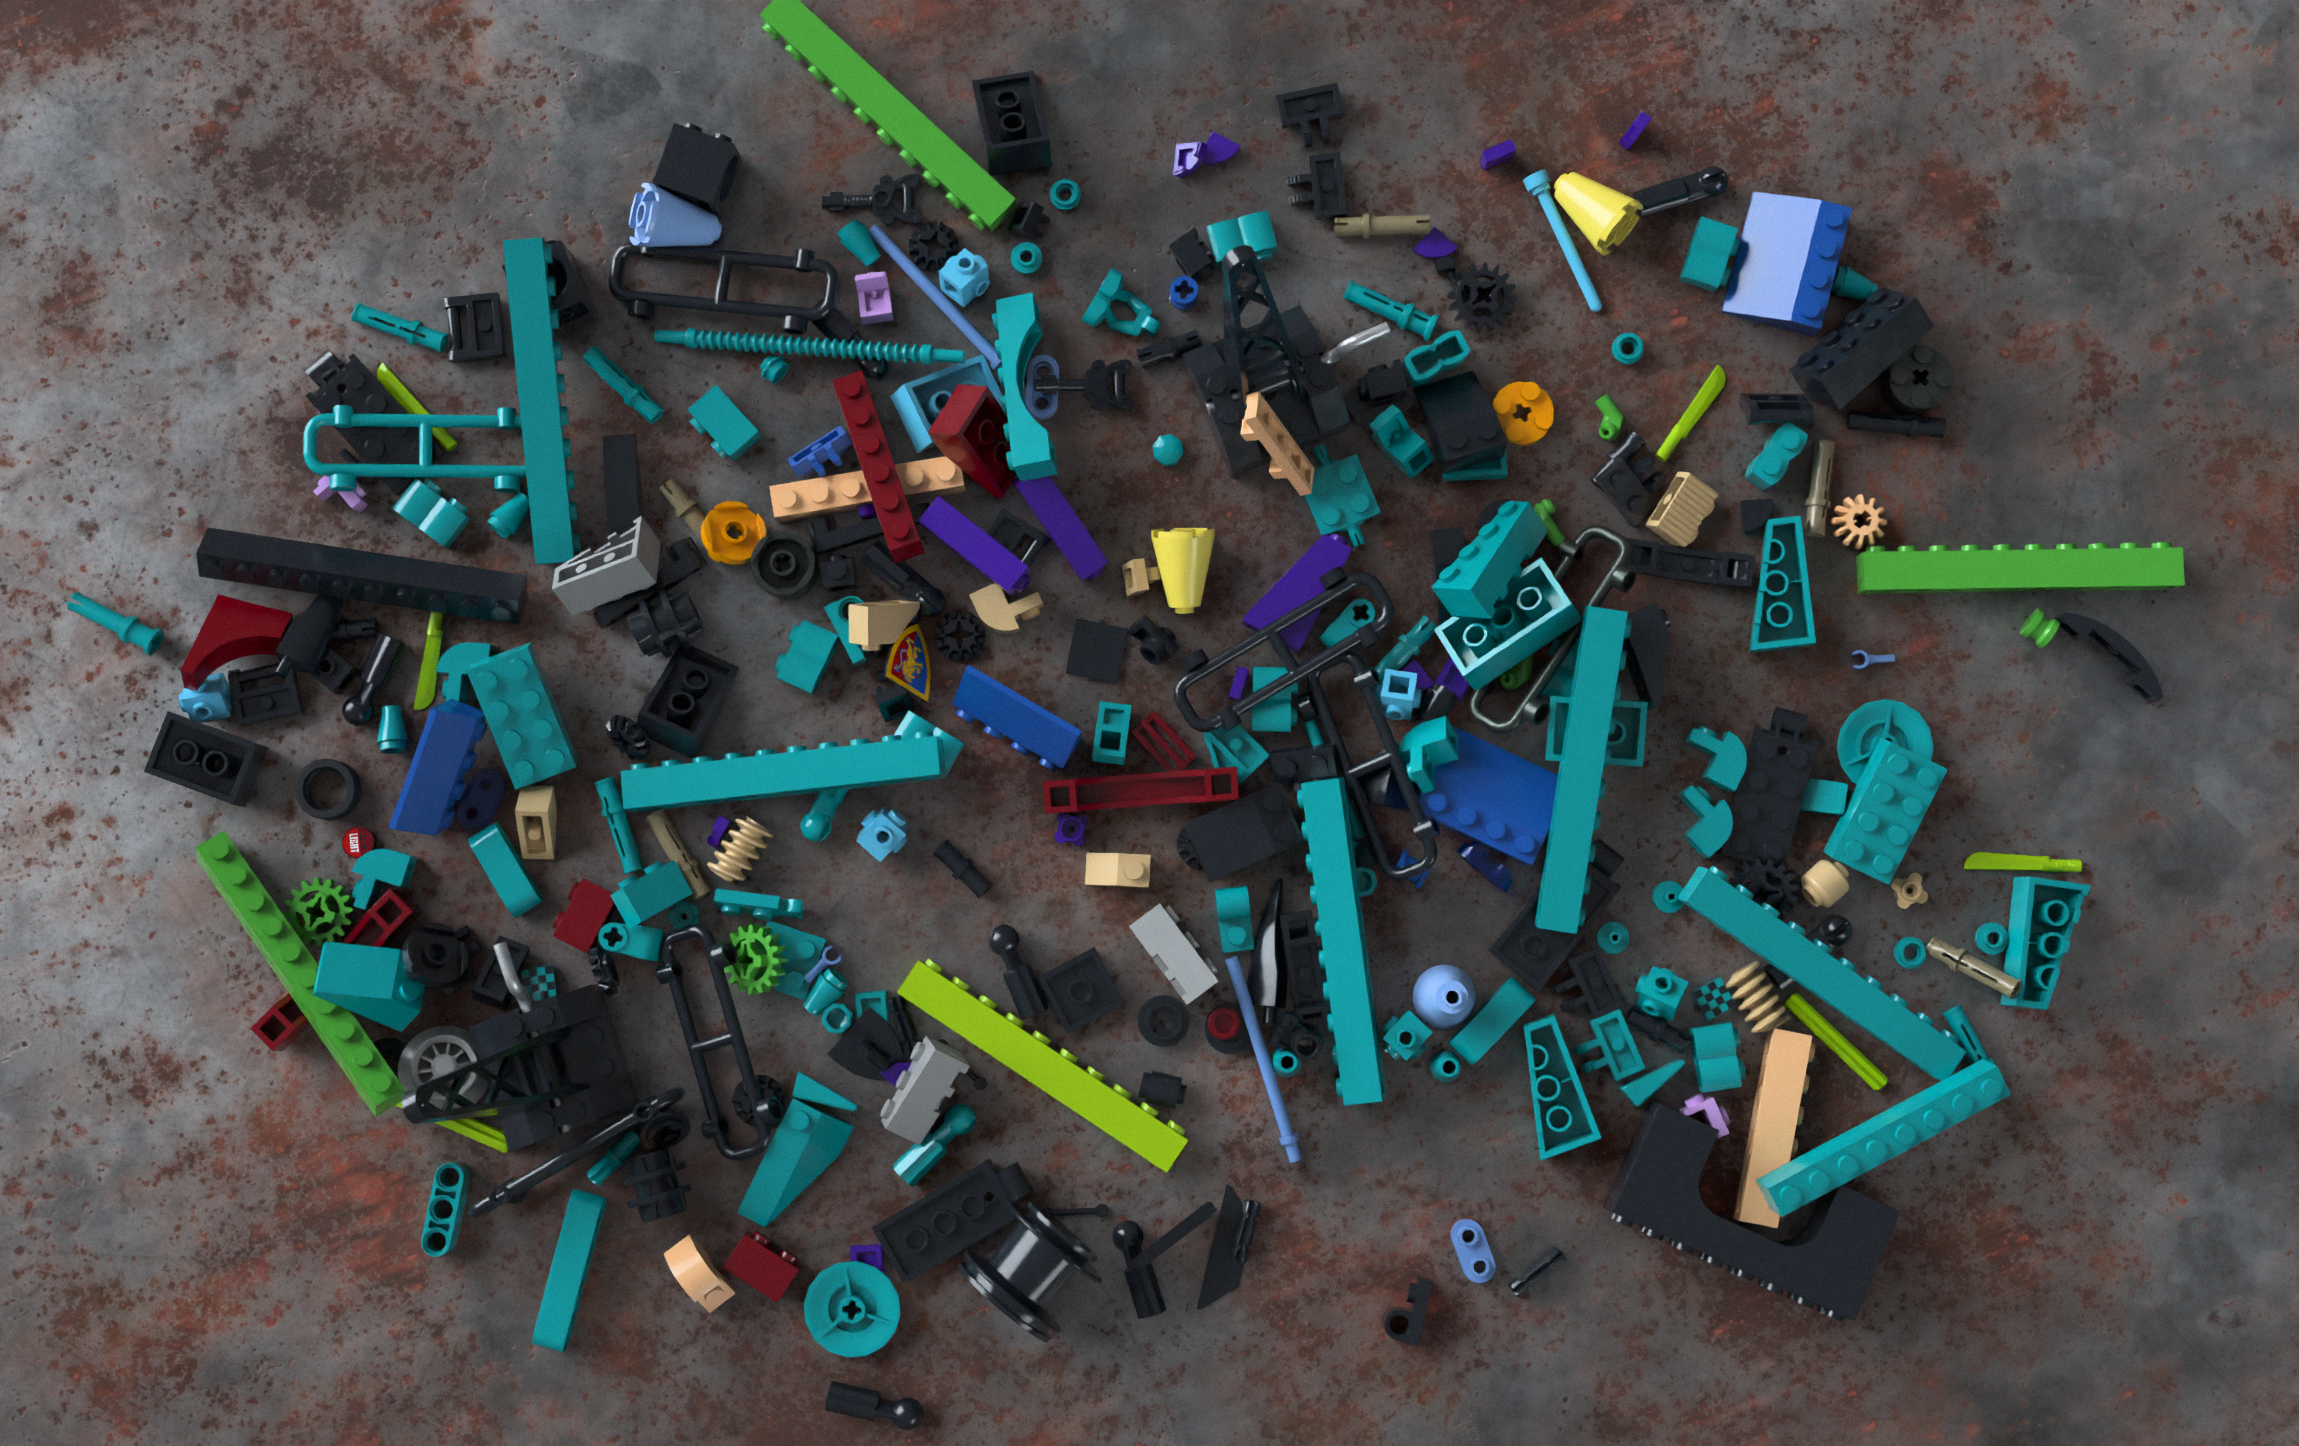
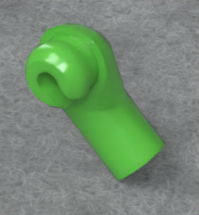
(1612, 418)
(1544, 511)
(1517, 674)

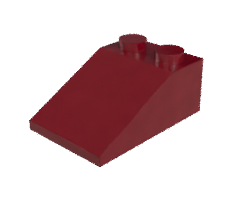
(974, 437)

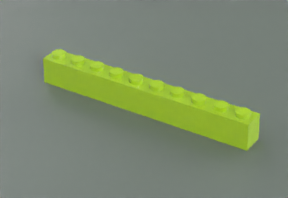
(1042, 1065)

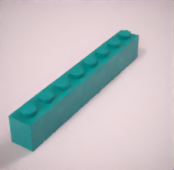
(1883, 1137)

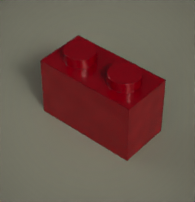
(585, 916)
(763, 1265)

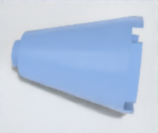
(670, 220)
(1431, 993)

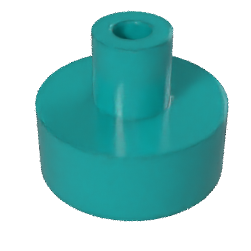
(1660, 897)
(1604, 937)

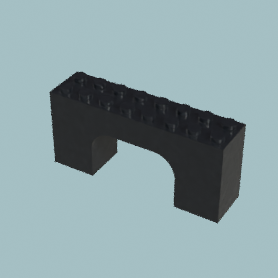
(1821, 1265)

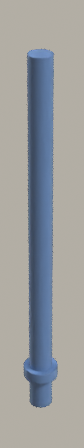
(936, 296)
(1289, 1138)

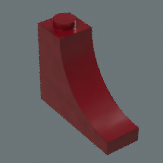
(232, 632)

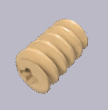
(740, 850)
(1756, 998)

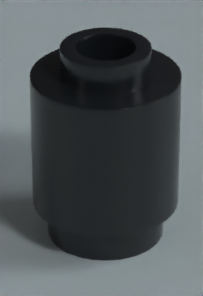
(1435, 704)
(1162, 1089)

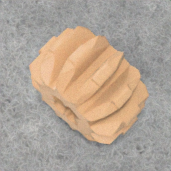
(1870, 518)

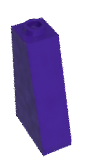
(1062, 526)
(975, 546)
(1297, 587)

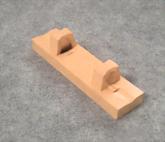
(1286, 456)

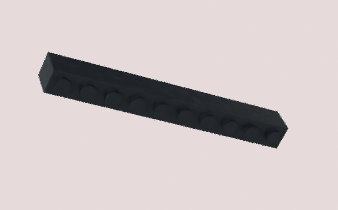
(362, 575)

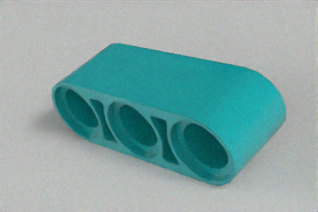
(505, 870)
(1492, 1020)
(434, 1219)

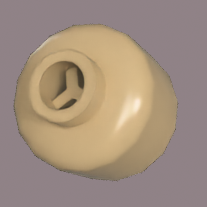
(1825, 883)

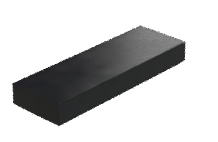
(1173, 1237)

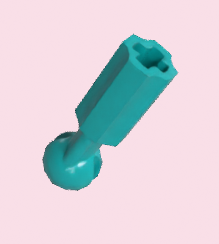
(817, 823)
(921, 1158)

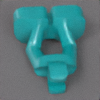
(1101, 308)

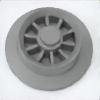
(437, 1053)

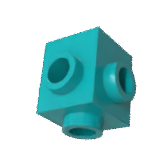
(1661, 992)
(1417, 1035)

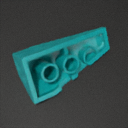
(796, 1156)

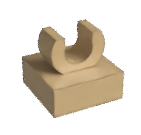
(1138, 577)

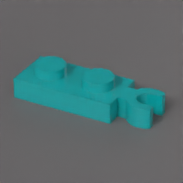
(760, 905)

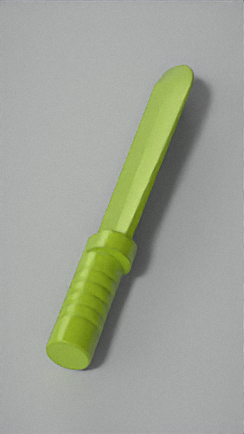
(411, 404)
(1698, 406)
(428, 675)
(2014, 862)

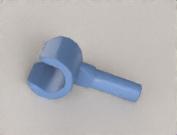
(1872, 659)
(822, 964)

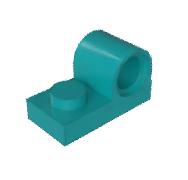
(836, 614)
(1234, 919)

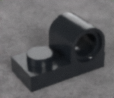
(490, 985)
(1418, 1296)

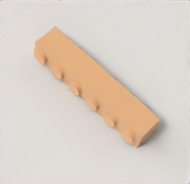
(848, 490)
(1773, 1120)

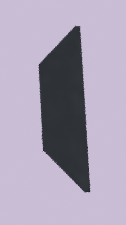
(1222, 1273)

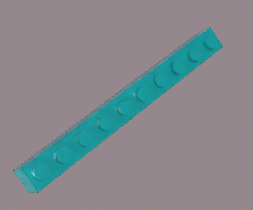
(540, 399)
(1581, 769)
(783, 773)
(1343, 941)
(1821, 973)

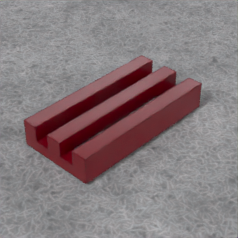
(1145, 724)

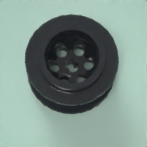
(1031, 1269)

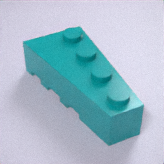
(1490, 561)
(1783, 593)
(2039, 936)
(1558, 1097)

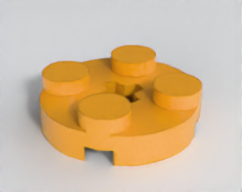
(1528, 396)
(715, 529)

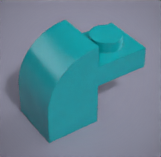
(1400, 442)
(455, 663)
(1111, 733)
(1426, 747)
(1727, 757)
(1713, 824)
(380, 867)

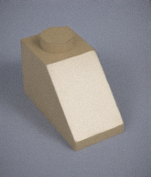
(879, 622)
(537, 822)
(1117, 870)

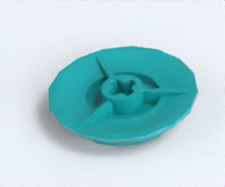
(1880, 719)
(832, 1322)

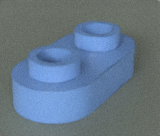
(1032, 396)
(1472, 1251)

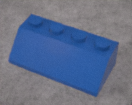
(439, 768)

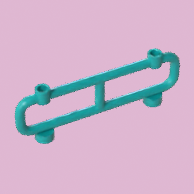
(344, 475)

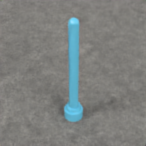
(1539, 186)

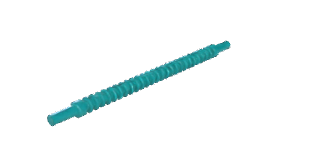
(925, 354)

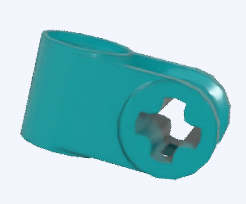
(1345, 624)
(637, 942)

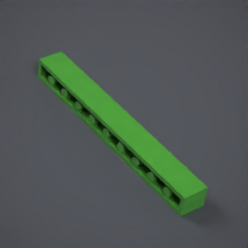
(889, 112)
(2020, 569)
(298, 973)

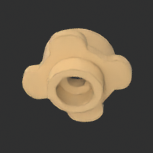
(1900, 890)

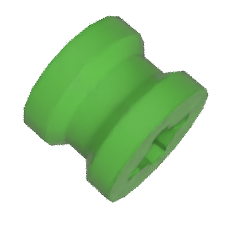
(2039, 628)

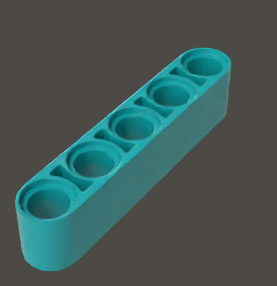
(569, 1270)

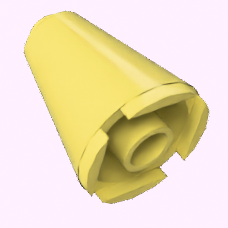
(1597, 210)
(1183, 564)

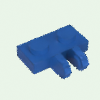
(811, 457)

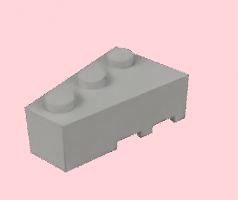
(609, 572)
(1175, 952)
(922, 1089)

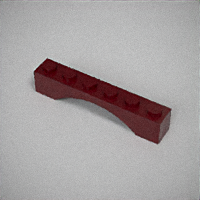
(878, 467)
(1141, 789)
(377, 929)

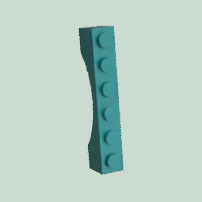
(1019, 332)

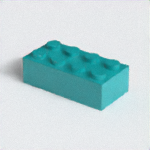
(1524, 622)
(523, 715)
(1885, 811)

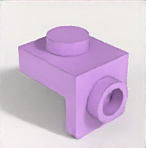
(874, 297)
(353, 498)
(1712, 1114)

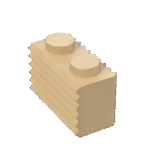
(1682, 509)

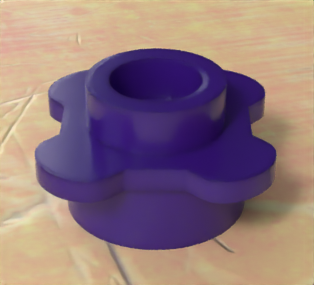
(1063, 834)

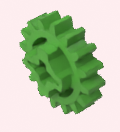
(324, 900)
(757, 959)

